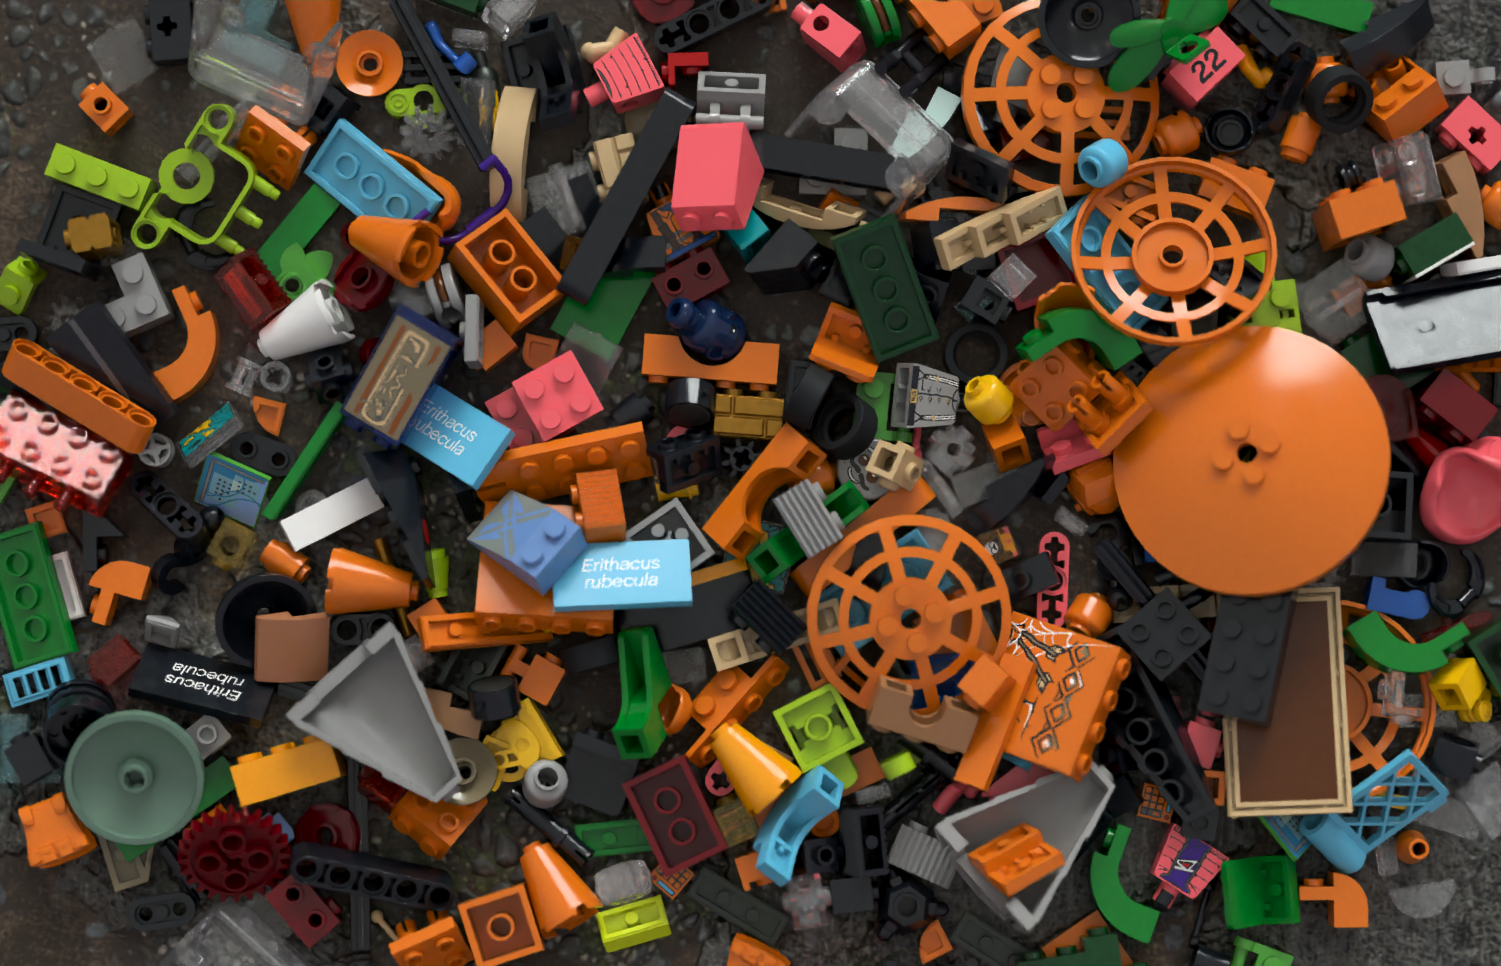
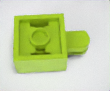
(1279, 306)
(821, 733)

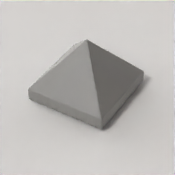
(162, 630)

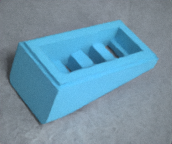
(65, 671)

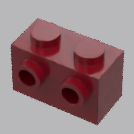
(692, 284)
(300, 911)

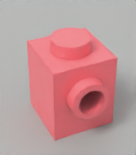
(1206, 740)

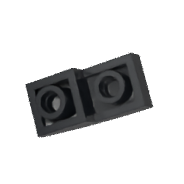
(546, 235)
(638, 255)

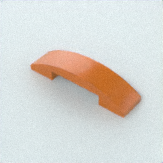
(930, 210)

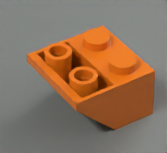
(1402, 98)

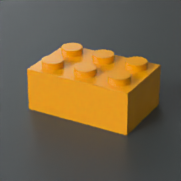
(286, 769)

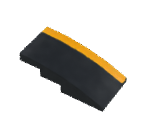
(712, 595)

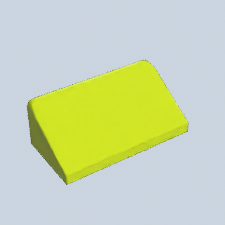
(633, 923)

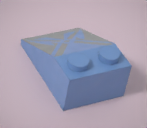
(529, 540)

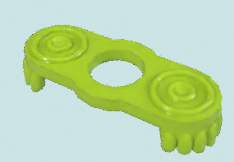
(402, 100)

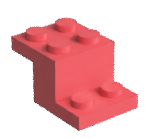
(546, 402)

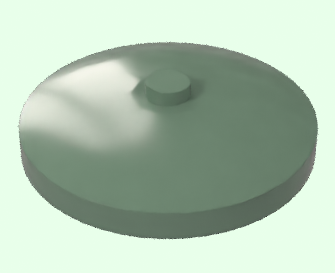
(134, 777)

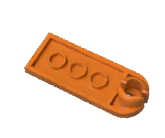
(550, 466)

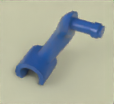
(464, 63)

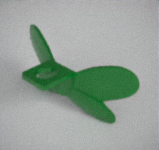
(1151, 38)

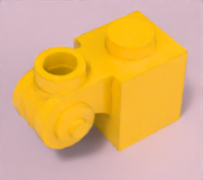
(1462, 688)

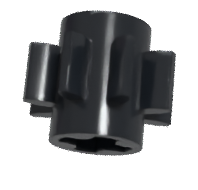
(739, 450)

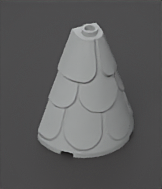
(382, 717)
(1056, 807)

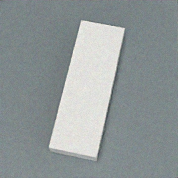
(331, 514)

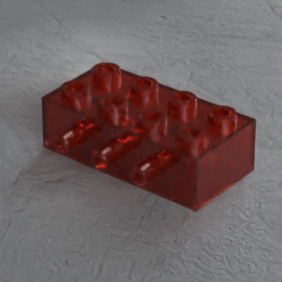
(59, 456)

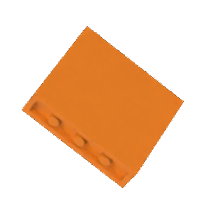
(511, 603)

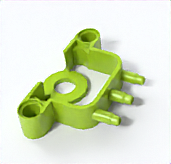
(219, 137)

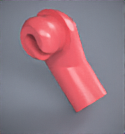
(951, 794)

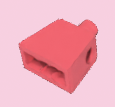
(830, 35)

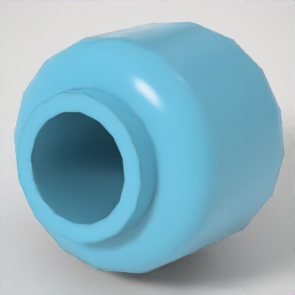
(1102, 163)

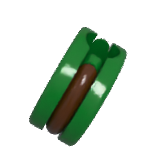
(879, 21)

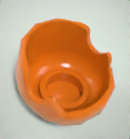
(675, 709)

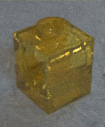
(246, 540)
(734, 820)

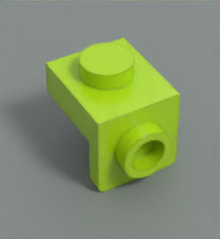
(19, 284)

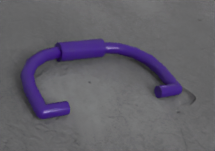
(487, 214)

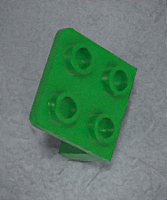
(1260, 891)

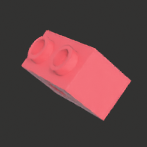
(1461, 123)

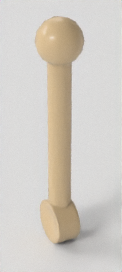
(377, 917)

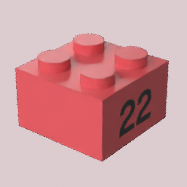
(1195, 80)

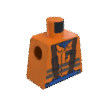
(663, 222)

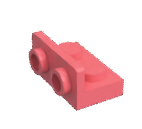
(1068, 445)

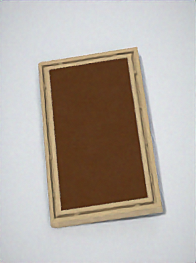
(1305, 753)

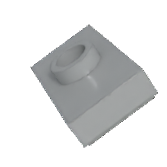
(472, 331)

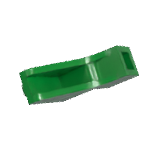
(783, 548)
(643, 686)

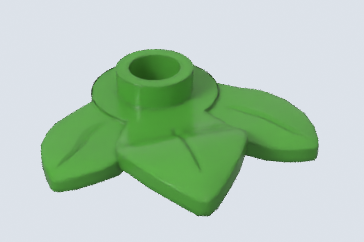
(304, 268)

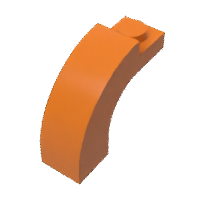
(201, 352)

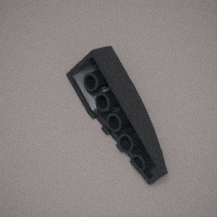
(1157, 738)

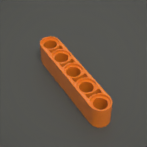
(78, 396)
(890, 504)

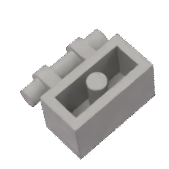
(731, 98)

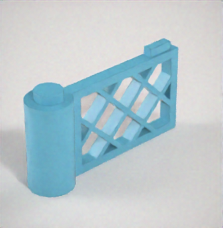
(1343, 843)

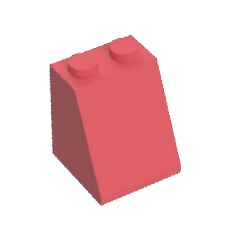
(715, 177)

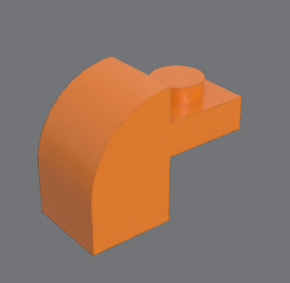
(115, 580)
(1345, 899)

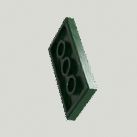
(885, 288)

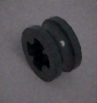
(1349, 175)

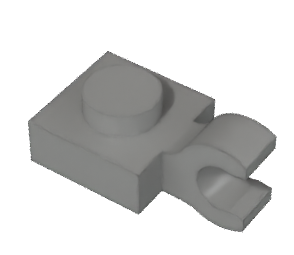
(1456, 77)

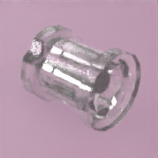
(266, 376)
(235, 382)

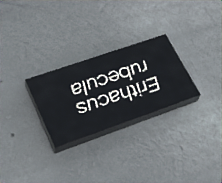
(201, 685)

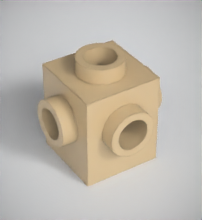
(895, 465)

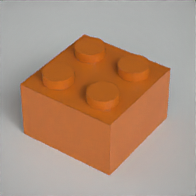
(501, 925)

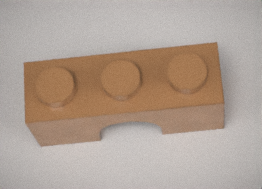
(947, 728)

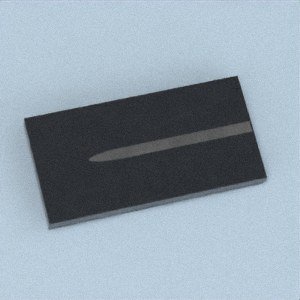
(103, 351)

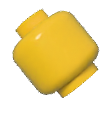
(988, 400)

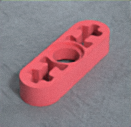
(1062, 555)

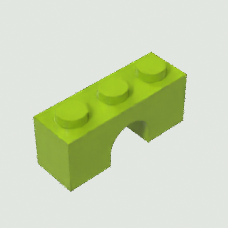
(100, 178)

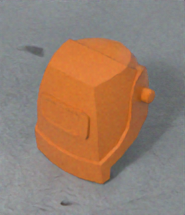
(1093, 487)

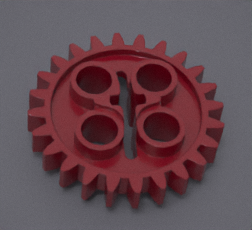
(234, 853)

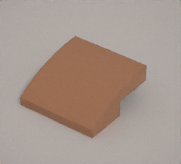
(291, 647)

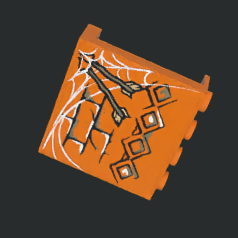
(1066, 697)

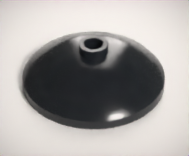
(1080, 41)
(240, 605)

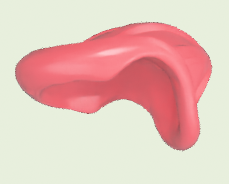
(1463, 493)

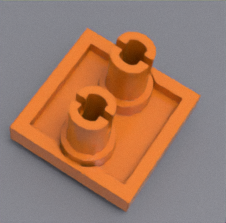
(274, 146)
(1111, 412)
(432, 946)

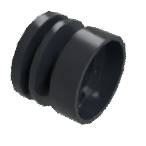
(61, 713)

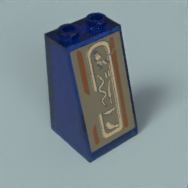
(400, 377)

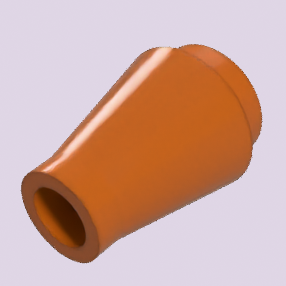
(1405, 843)

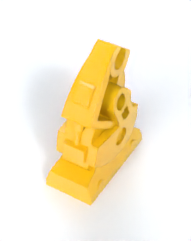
(522, 743)

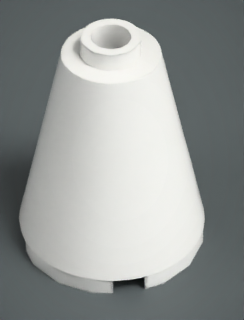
(307, 324)

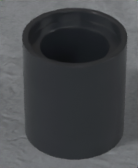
(1208, 957)

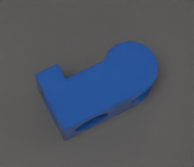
(1404, 605)

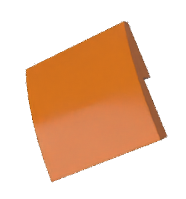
(1016, 859)

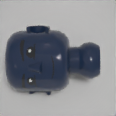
(707, 327)

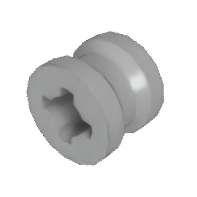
(155, 450)

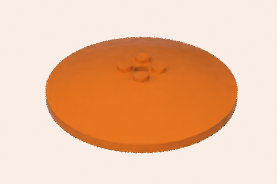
(1291, 508)

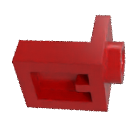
(688, 63)

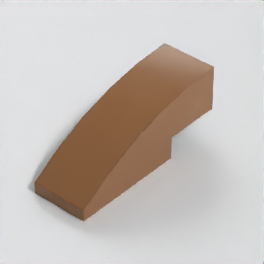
(1463, 197)
(453, 718)

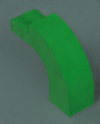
(1067, 323)
(1387, 653)
(1107, 894)

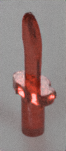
(1470, 621)

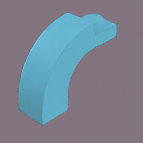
(792, 818)

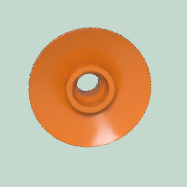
(368, 46)

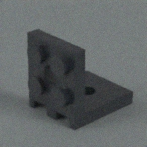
(50, 245)

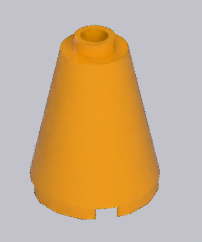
(752, 767)

